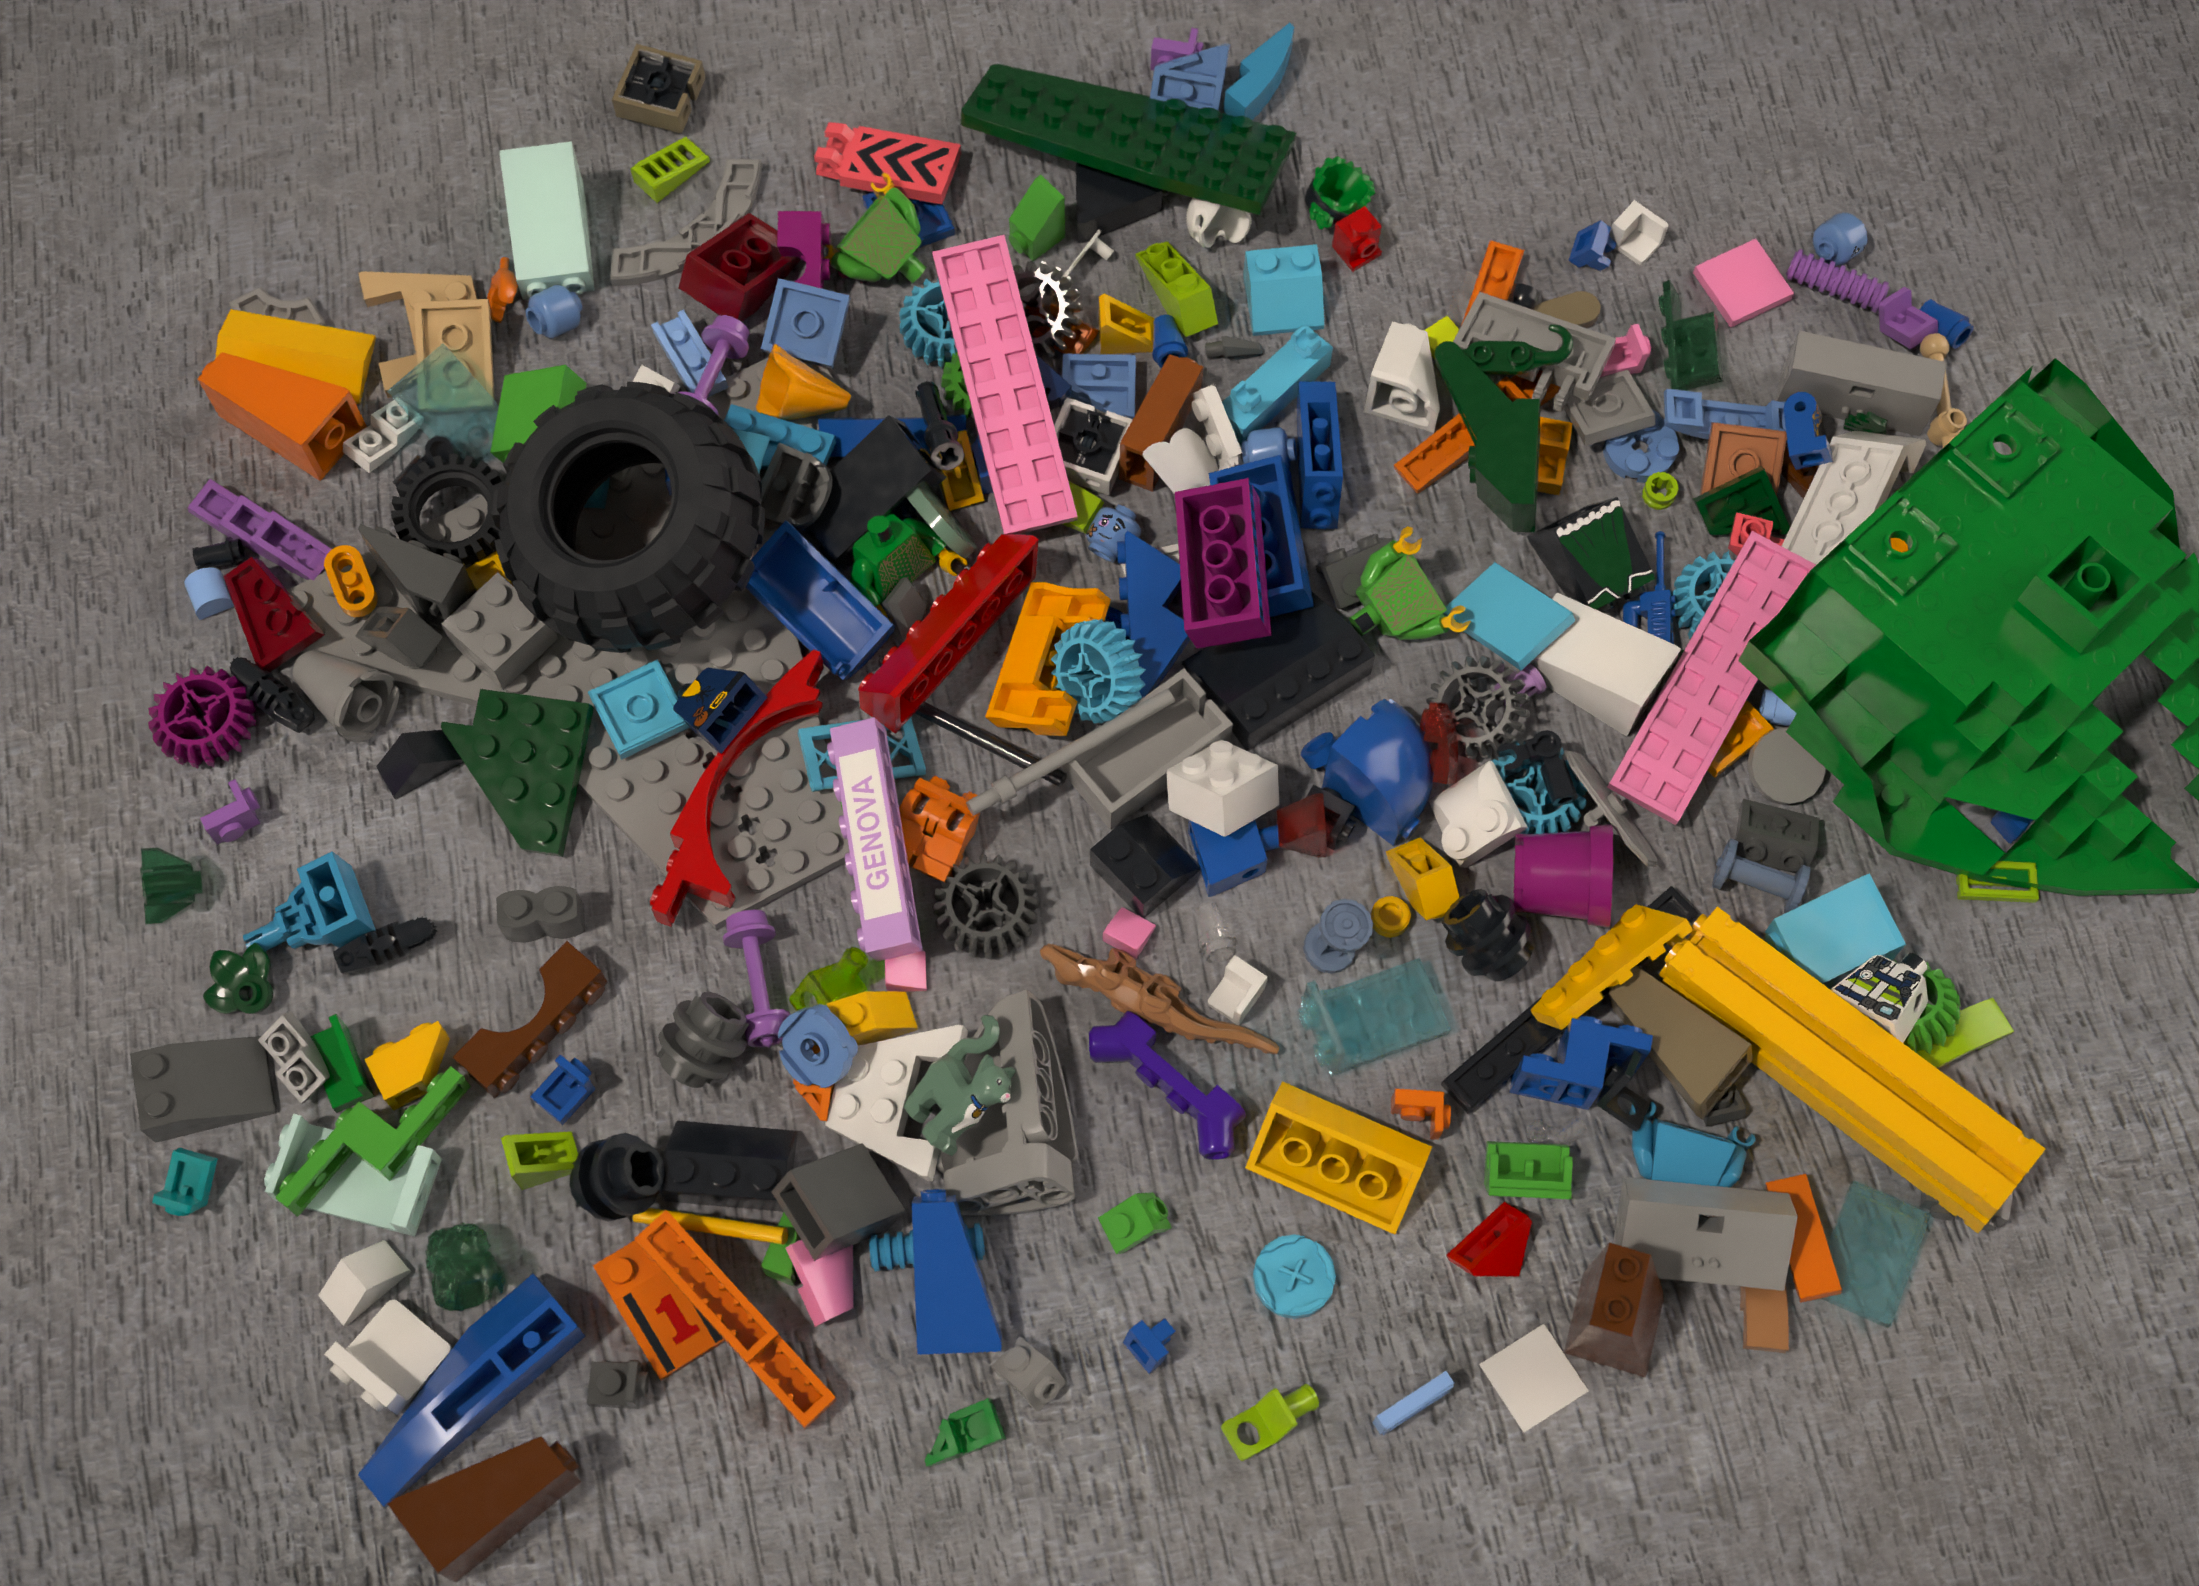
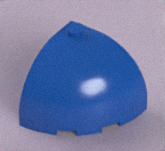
(1383, 770)

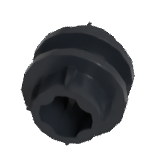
(1488, 935)
(617, 1177)

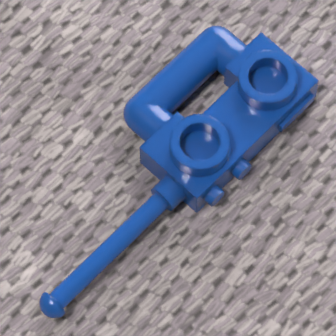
(1655, 604)

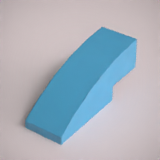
(1260, 75)

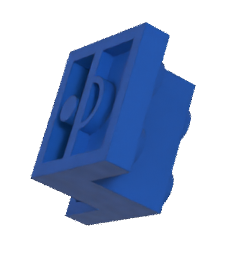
(1580, 1062)

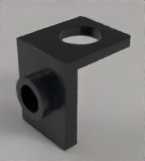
(1614, 1087)

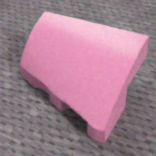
(825, 1282)

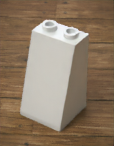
(1606, 665)

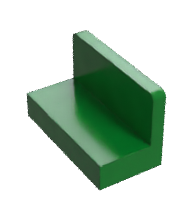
(347, 1076)

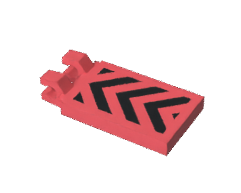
(915, 164)

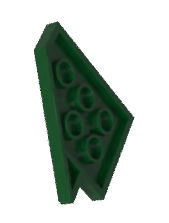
(527, 762)

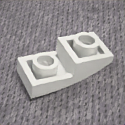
(382, 439)

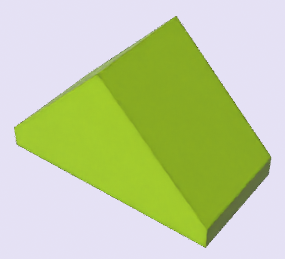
(539, 1157)

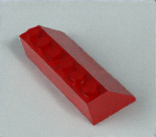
(949, 630)

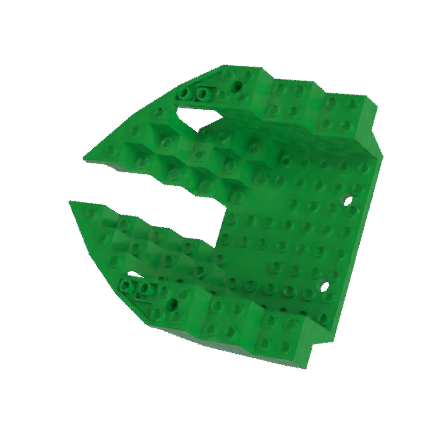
(1991, 641)

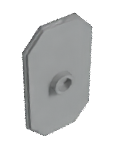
(1610, 809)

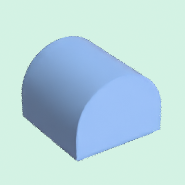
(208, 592)

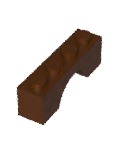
(499, 1057)

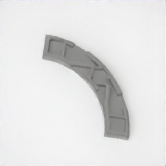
(668, 258)

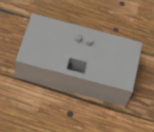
(1863, 378)
(1708, 1232)

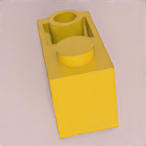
(409, 1065)

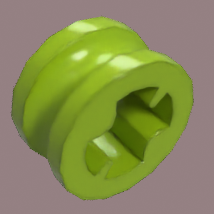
(1661, 481)

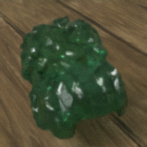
(462, 1267)

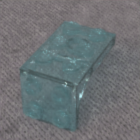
(1372, 1017)

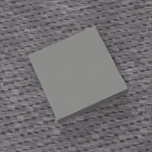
(1611, 411)

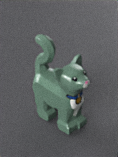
(957, 1093)

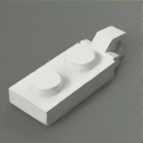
(1221, 437)

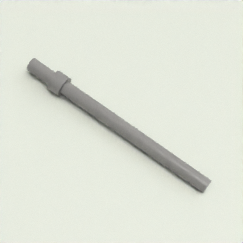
(1006, 788)

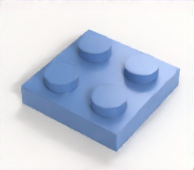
(806, 322)

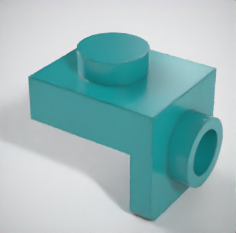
(187, 1182)

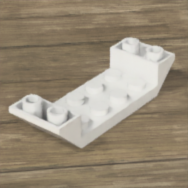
(1849, 489)

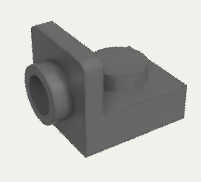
(617, 1384)

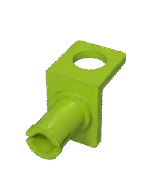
(1272, 1417)

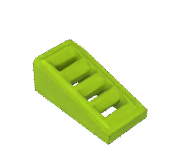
(667, 182)

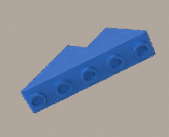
(1149, 589)

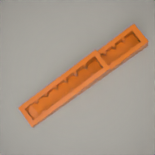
(1451, 442)
(736, 1319)

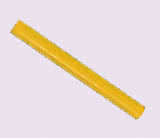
(719, 1226)

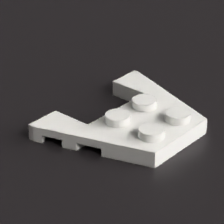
(872, 1097)

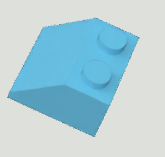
(1284, 289)

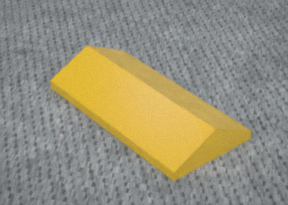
(300, 348)

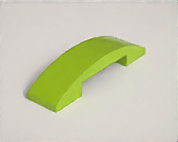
(1977, 1028)

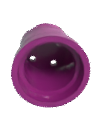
(1565, 874)

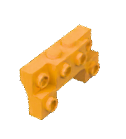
(1025, 687)

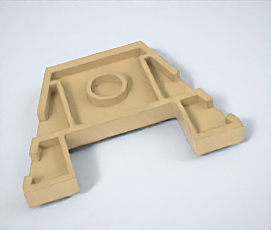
(412, 287)

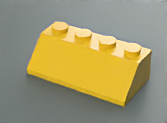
(1338, 1157)

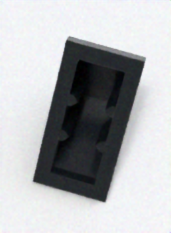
(417, 760)

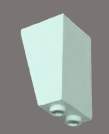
(547, 218)

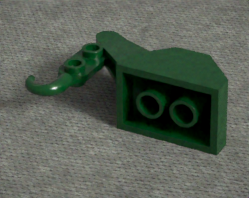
(1503, 431)

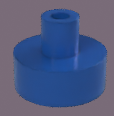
(1317, 750)

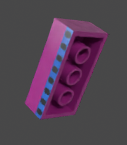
(1222, 563)

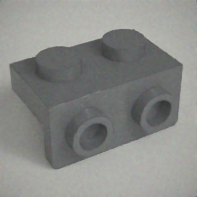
(1345, 568)

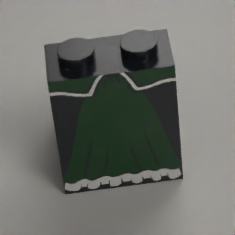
(1594, 555)

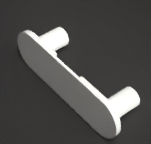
(1096, 245)

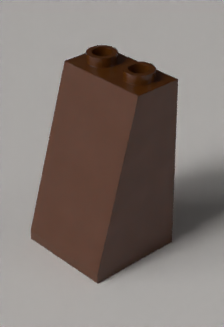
(1617, 1310)
(485, 1505)

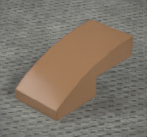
(1765, 1319)

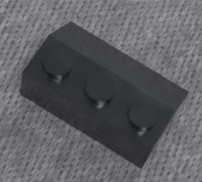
(726, 1165)

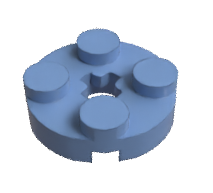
(1661, 452)
(833, 1039)

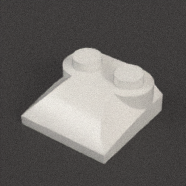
(1476, 815)

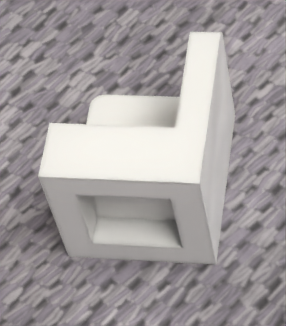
(1638, 233)
(1237, 990)

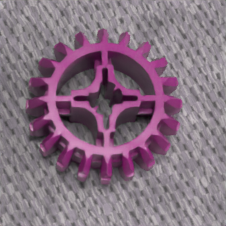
(173, 727)

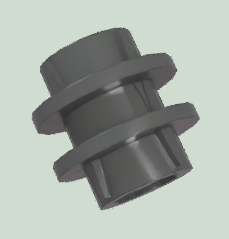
(702, 1039)

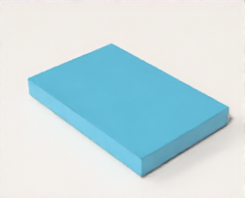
(1510, 616)

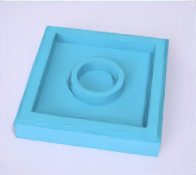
(638, 709)

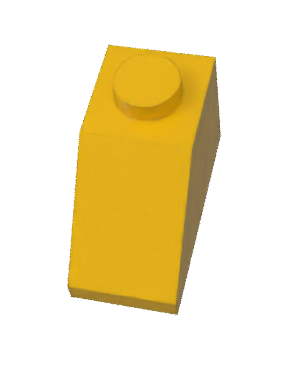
(1424, 878)
(875, 1015)

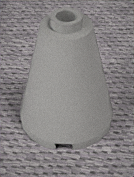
(347, 693)

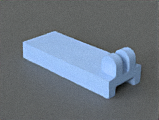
(686, 351)

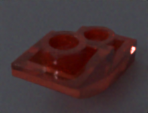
(1440, 729)

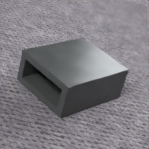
(838, 1201)

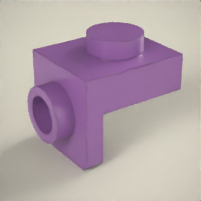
(1165, 50)
(1903, 321)
(235, 818)

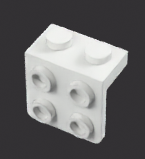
(390, 1358)

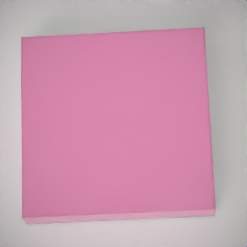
(1743, 283)

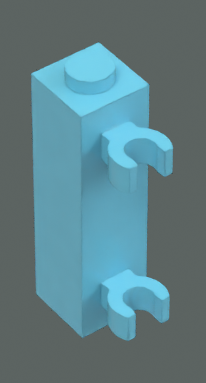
(1276, 382)

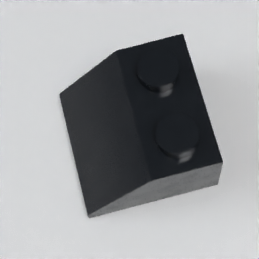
(1142, 864)

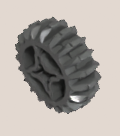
(1042, 299)
(1463, 713)
(1010, 925)

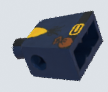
(718, 705)

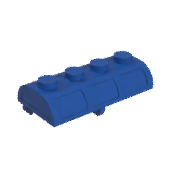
(817, 602)

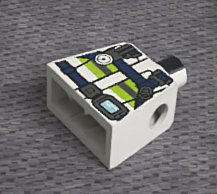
(1888, 992)

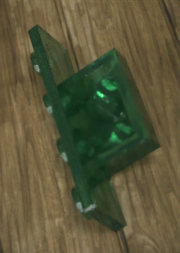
(1691, 344)

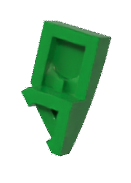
(966, 1432)

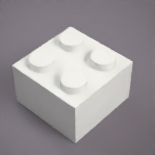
(1223, 787)

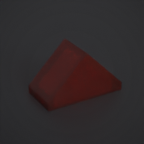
(1303, 826)

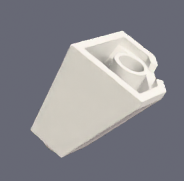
(1404, 379)

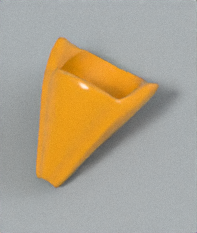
(796, 390)

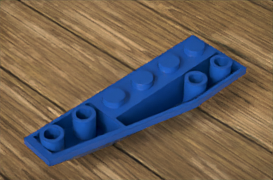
(473, 1382)

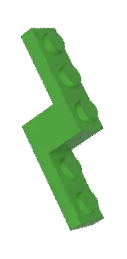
(372, 1140)

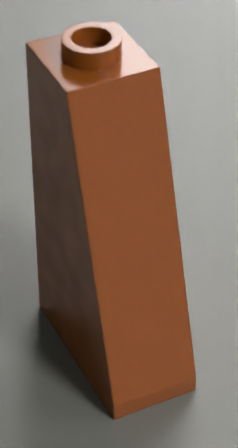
(1158, 418)

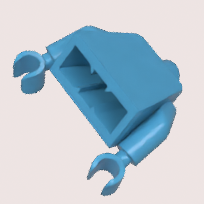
(1687, 1155)

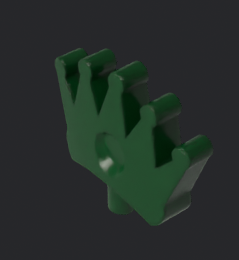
(1866, 423)

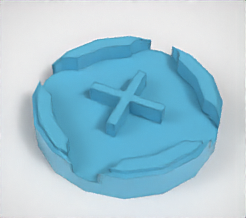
(1294, 1276)

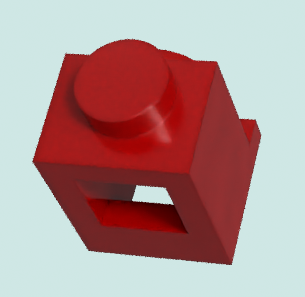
(1357, 238)

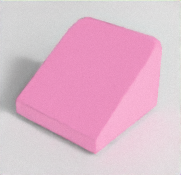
(1128, 932)
(906, 972)

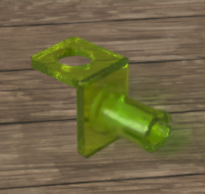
(833, 981)

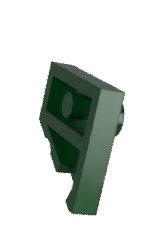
(1747, 495)

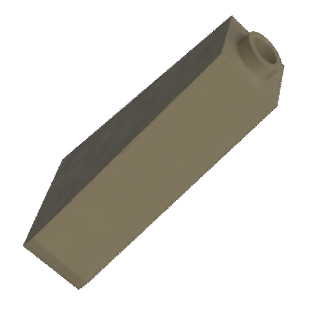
(1687, 1044)

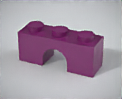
(804, 236)

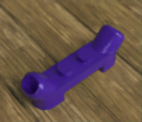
(1132, 1042)

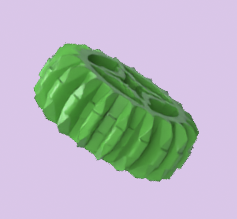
(1937, 1020)

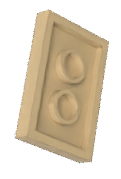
(463, 329)

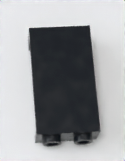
(871, 484)

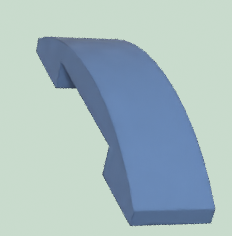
(1693, 416)

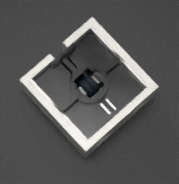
(1090, 444)

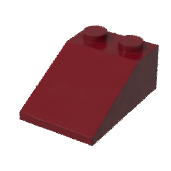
(736, 268)

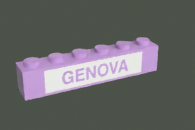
(874, 840)

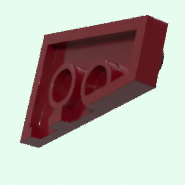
(269, 615)

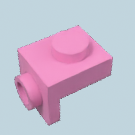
(1629, 352)

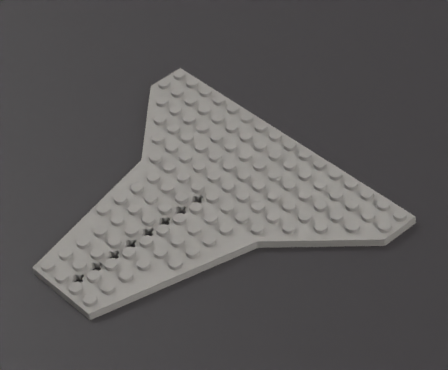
(653, 785)

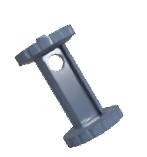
(1760, 876)
(1341, 931)

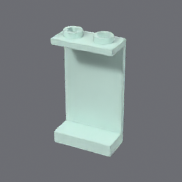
(356, 1188)

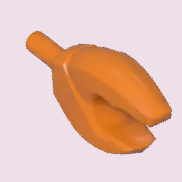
(502, 290)

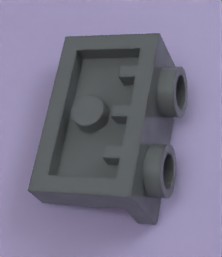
(1776, 836)

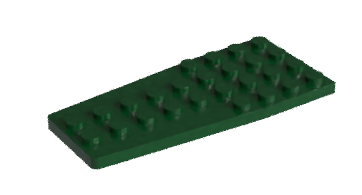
(1133, 135)

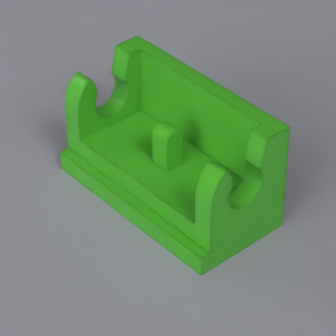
(1528, 1170)

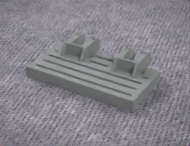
(1504, 321)

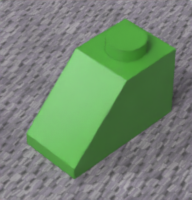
(1038, 220)

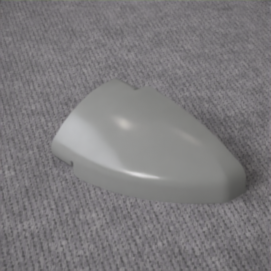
(1023, 1147)

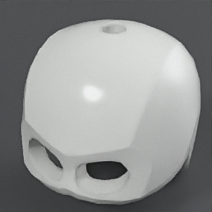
(1211, 220)

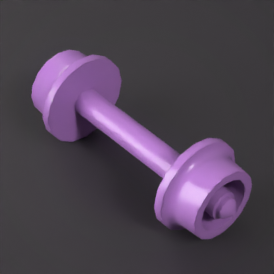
(727, 339)
(748, 931)

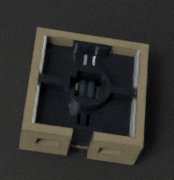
(658, 88)

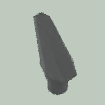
(1233, 348)

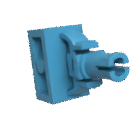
(319, 910)

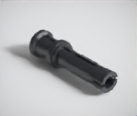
(940, 434)

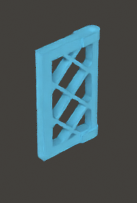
(810, 754)

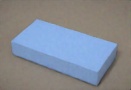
(1413, 1403)

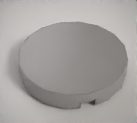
(1783, 768)

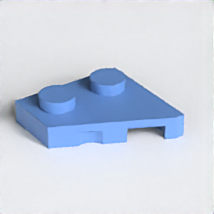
(1193, 78)

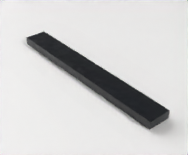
(1526, 1036)

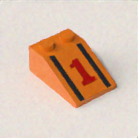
(656, 1310)

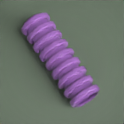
(1837, 280)

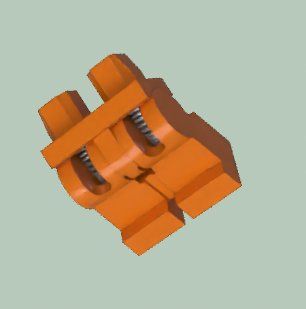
(943, 815)

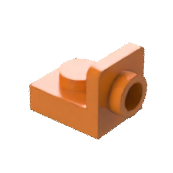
(1417, 1104)

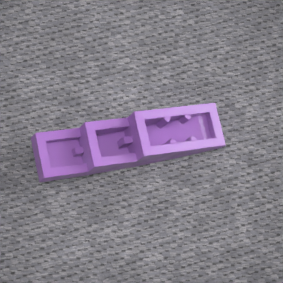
(260, 530)

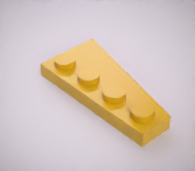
(1608, 963)

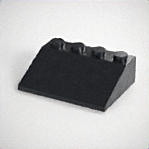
(1282, 676)

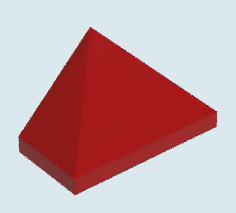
(1495, 1244)

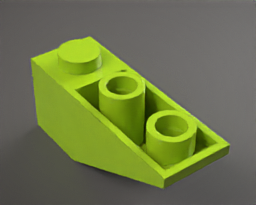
(1178, 288)

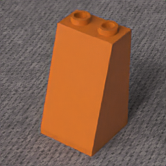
(284, 410)

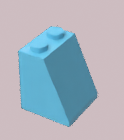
(1837, 932)

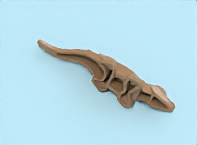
(1146, 996)

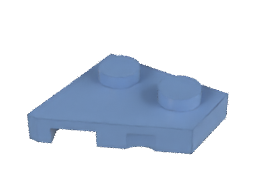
(1102, 381)

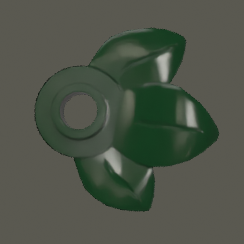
(235, 977)

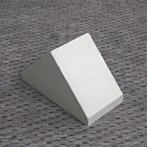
(362, 1281)

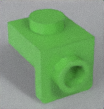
(1135, 1221)

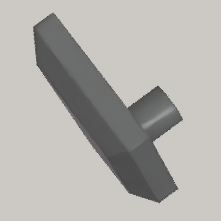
(904, 608)

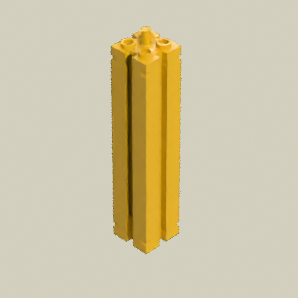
(1852, 1069)

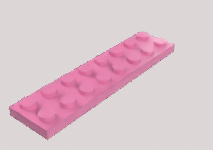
(1004, 386)
(1707, 682)

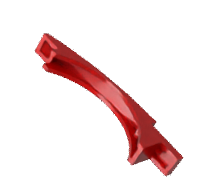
(693, 866)

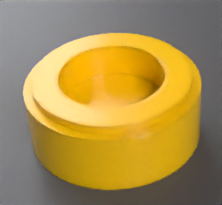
(1390, 916)

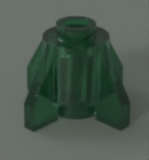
(167, 884)

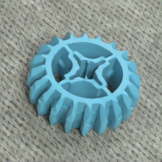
(927, 312)
(1692, 607)
(1098, 669)
(1525, 797)

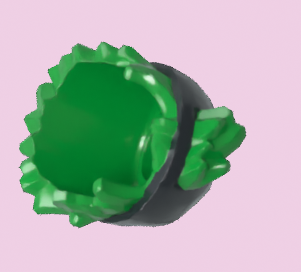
(1337, 192)

